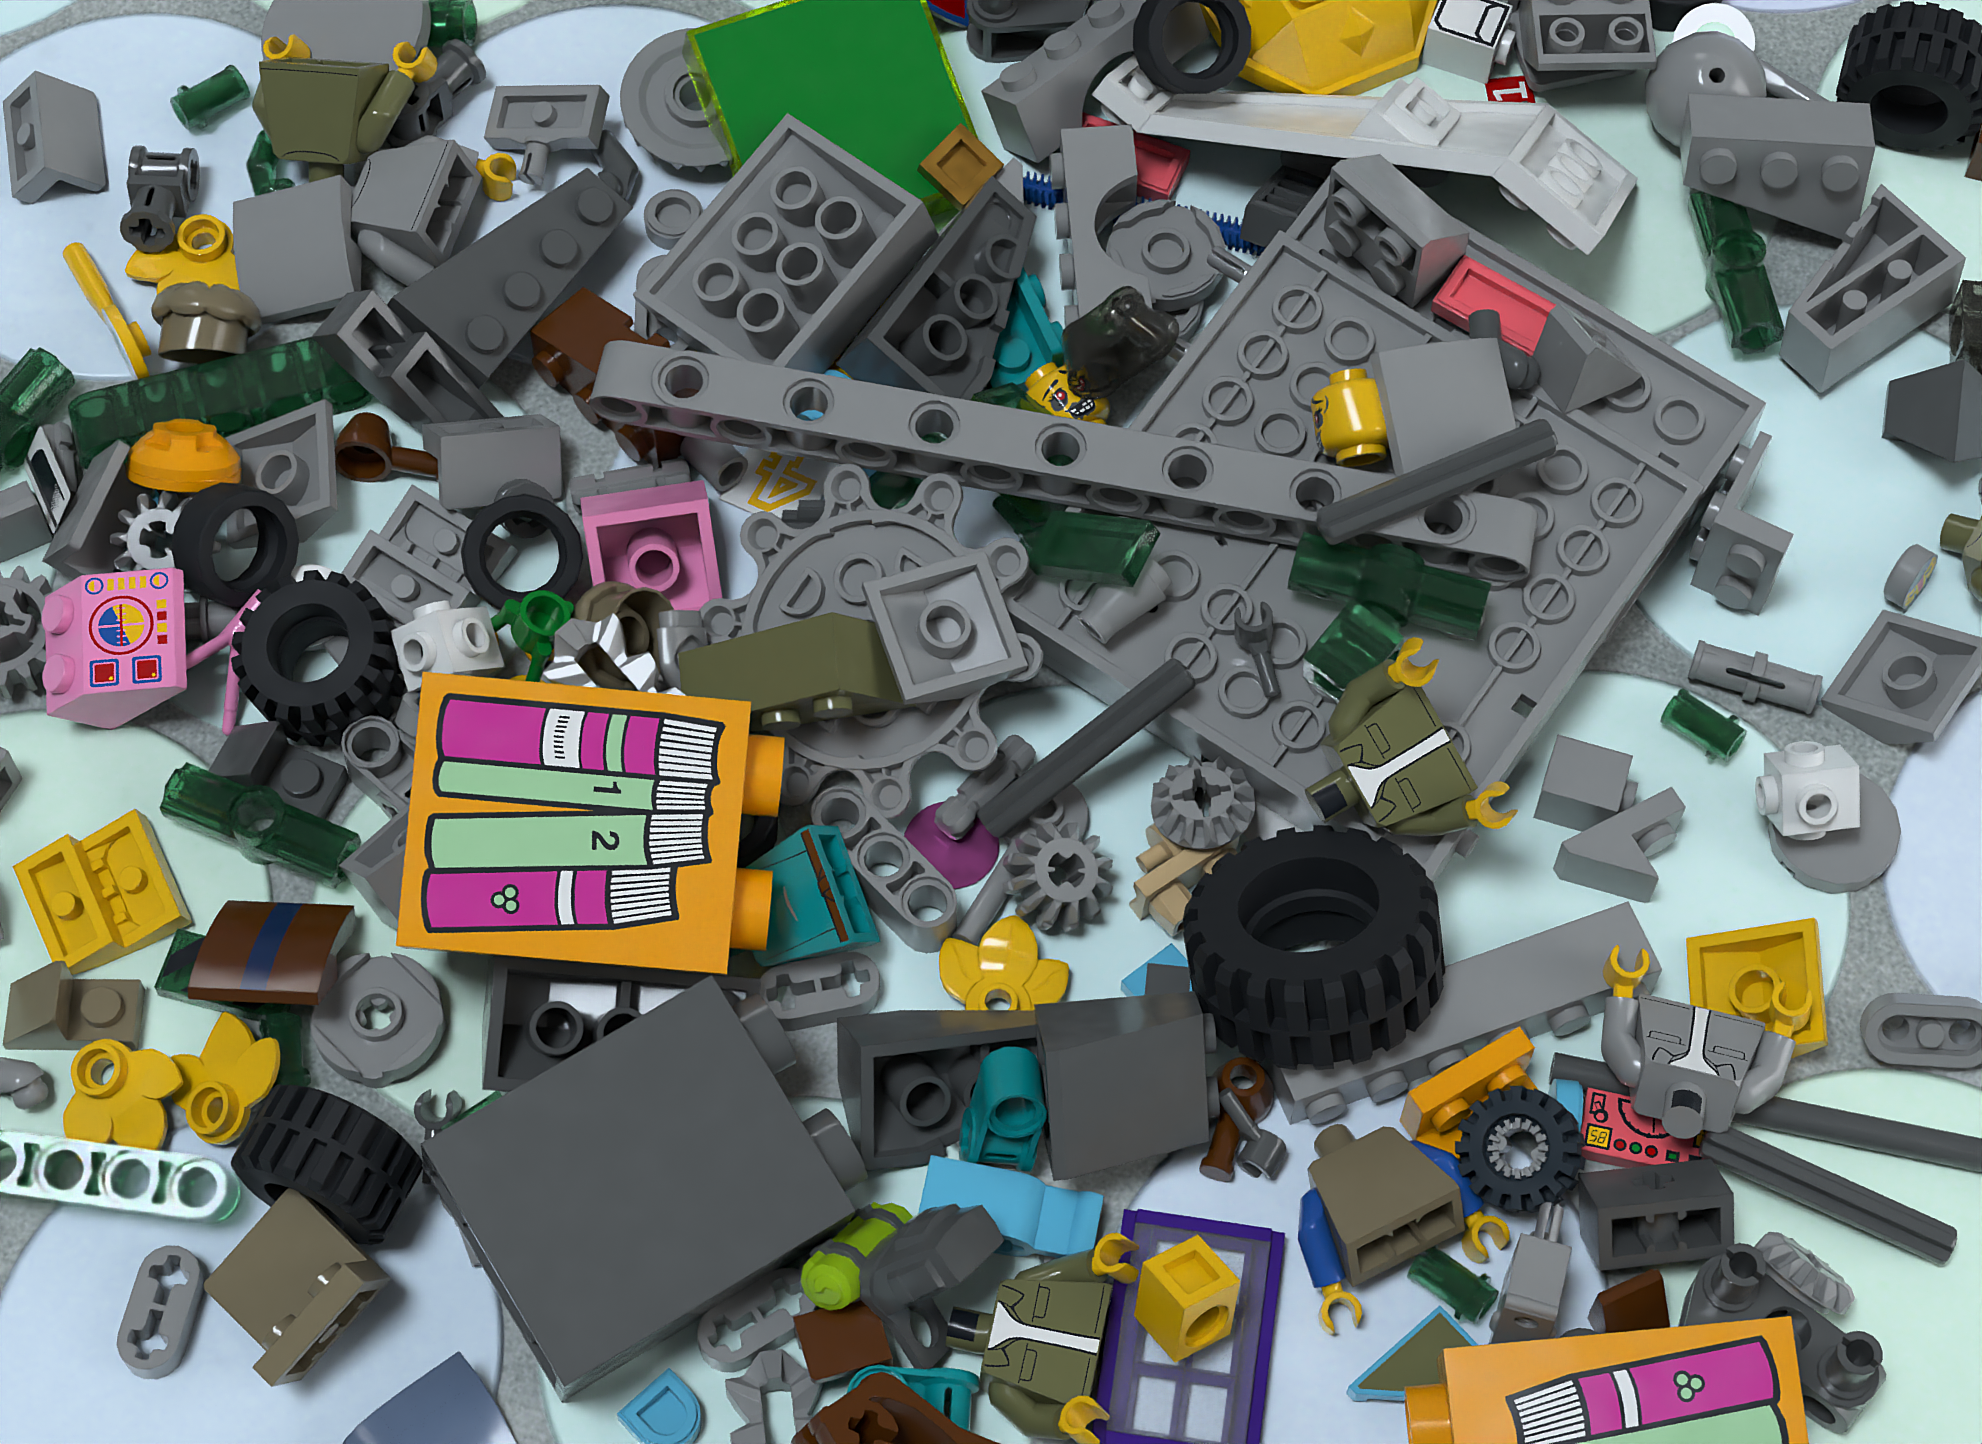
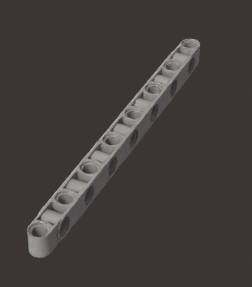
(1009, 451)

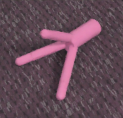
(214, 646)

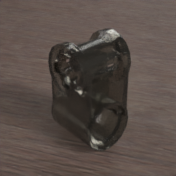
(1111, 341)

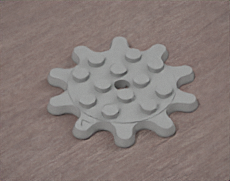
(822, 573)

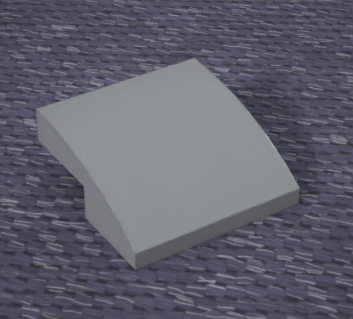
(297, 248)
(1441, 399)
(420, 558)

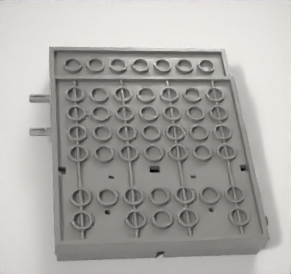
(1607, 504)

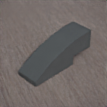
(399, 366)

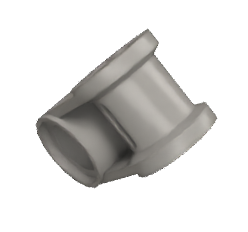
(384, 780)

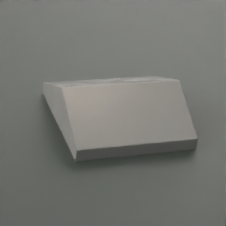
(292, 462)
(945, 629)
(1905, 679)

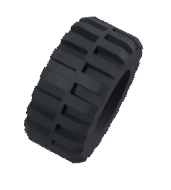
(1322, 1001)

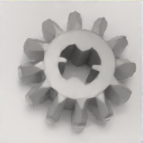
(145, 530)
(1038, 859)

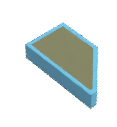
(1411, 1359)

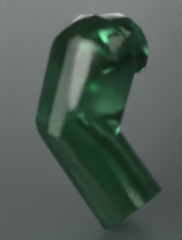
(262, 167)

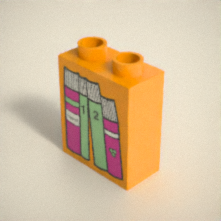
(585, 825)
(1619, 1388)

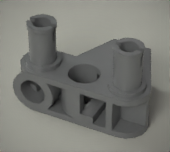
(1017, 28)
(1835, 1368)

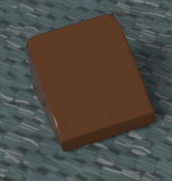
(1631, 1305)

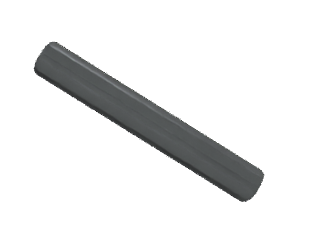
(1436, 481)
(1086, 748)
(1830, 1194)

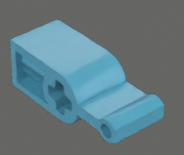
(1025, 1209)

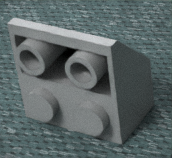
(1587, 34)
(1391, 228)

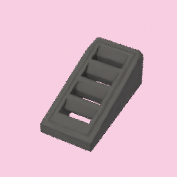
(1278, 204)

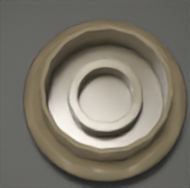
(204, 322)
(639, 619)

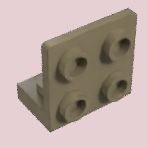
(295, 1286)

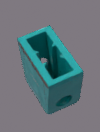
(814, 899)

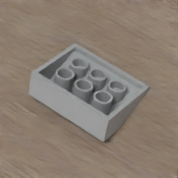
(790, 255)

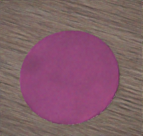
(960, 860)

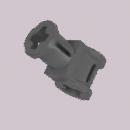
(432, 98)
(158, 190)

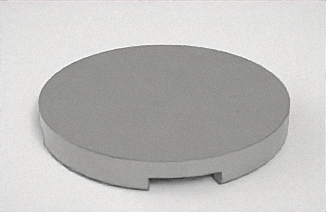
(350, 27)

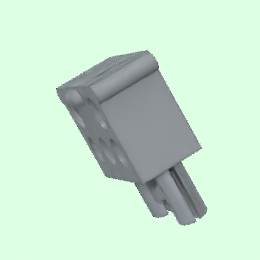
(1532, 1284)

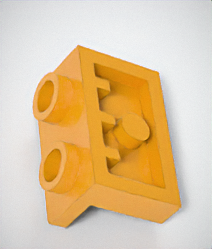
(1438, 1105)

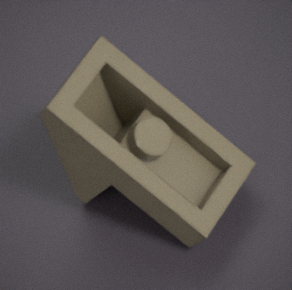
(68, 1013)

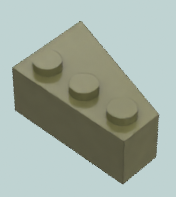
(797, 672)

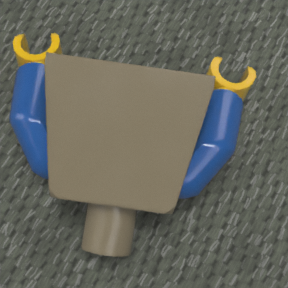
(1381, 1205)

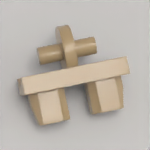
(1166, 888)

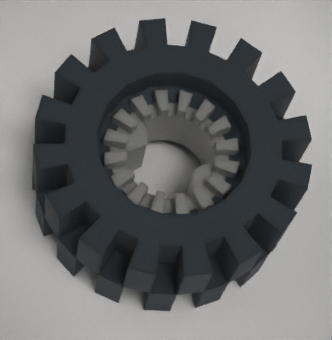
(1487, 1140)

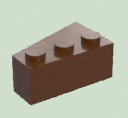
(569, 353)

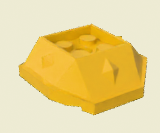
(1331, 43)

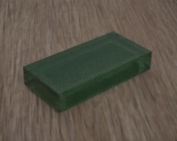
(1093, 548)

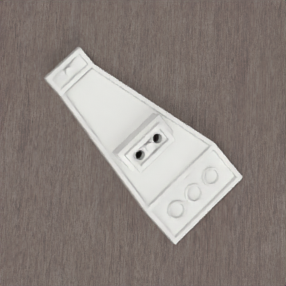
(1522, 145)

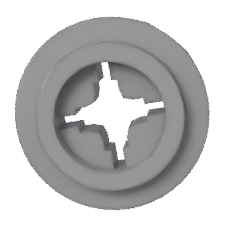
(1179, 815)
(1804, 1274)

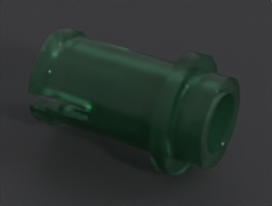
(209, 97)
(1704, 726)
(287, 1031)
(1454, 1284)

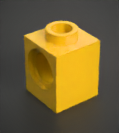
(1186, 1298)

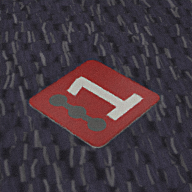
(1509, 90)

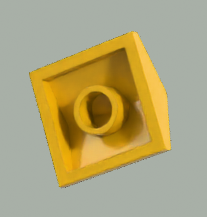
(1741, 968)

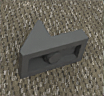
(264, 757)

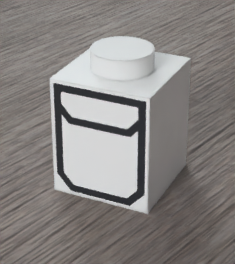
(1469, 37)

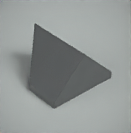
(1937, 411)

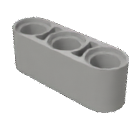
(900, 894)

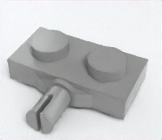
(545, 121)

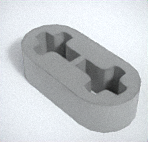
(819, 989)
(146, 1307)
(748, 1307)

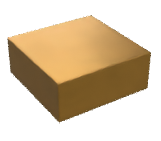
(959, 166)

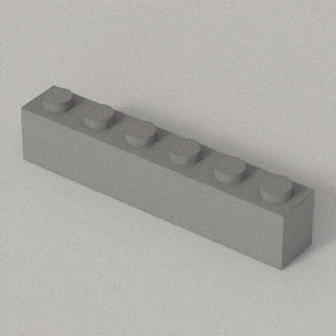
(1532, 983)

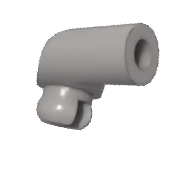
(23, 1082)

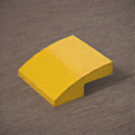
(102, 894)

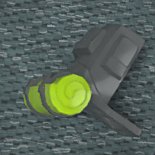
(901, 1264)

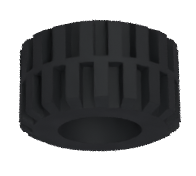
(1917, 74)
(292, 622)
(333, 1154)

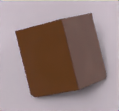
(841, 1341)

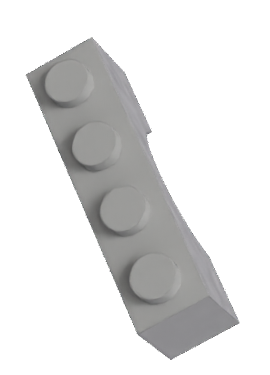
(1050, 85)
(1097, 185)

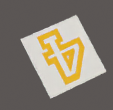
(777, 482)

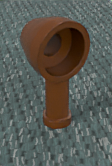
(368, 455)
(1255, 1100)

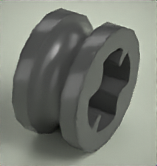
(517, 525)

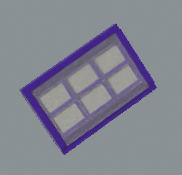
(1215, 1391)

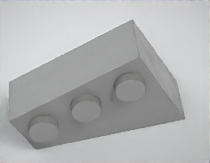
(1781, 156)
(1870, 292)

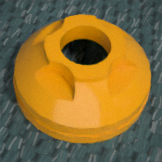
(182, 457)

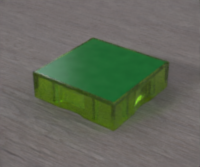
(846, 68)

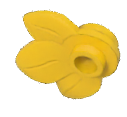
(185, 262)
(1001, 967)
(226, 1080)
(128, 1104)

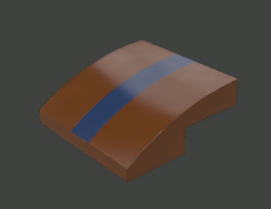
(271, 952)

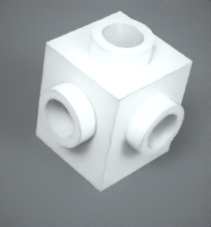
(446, 643)
(1809, 790)

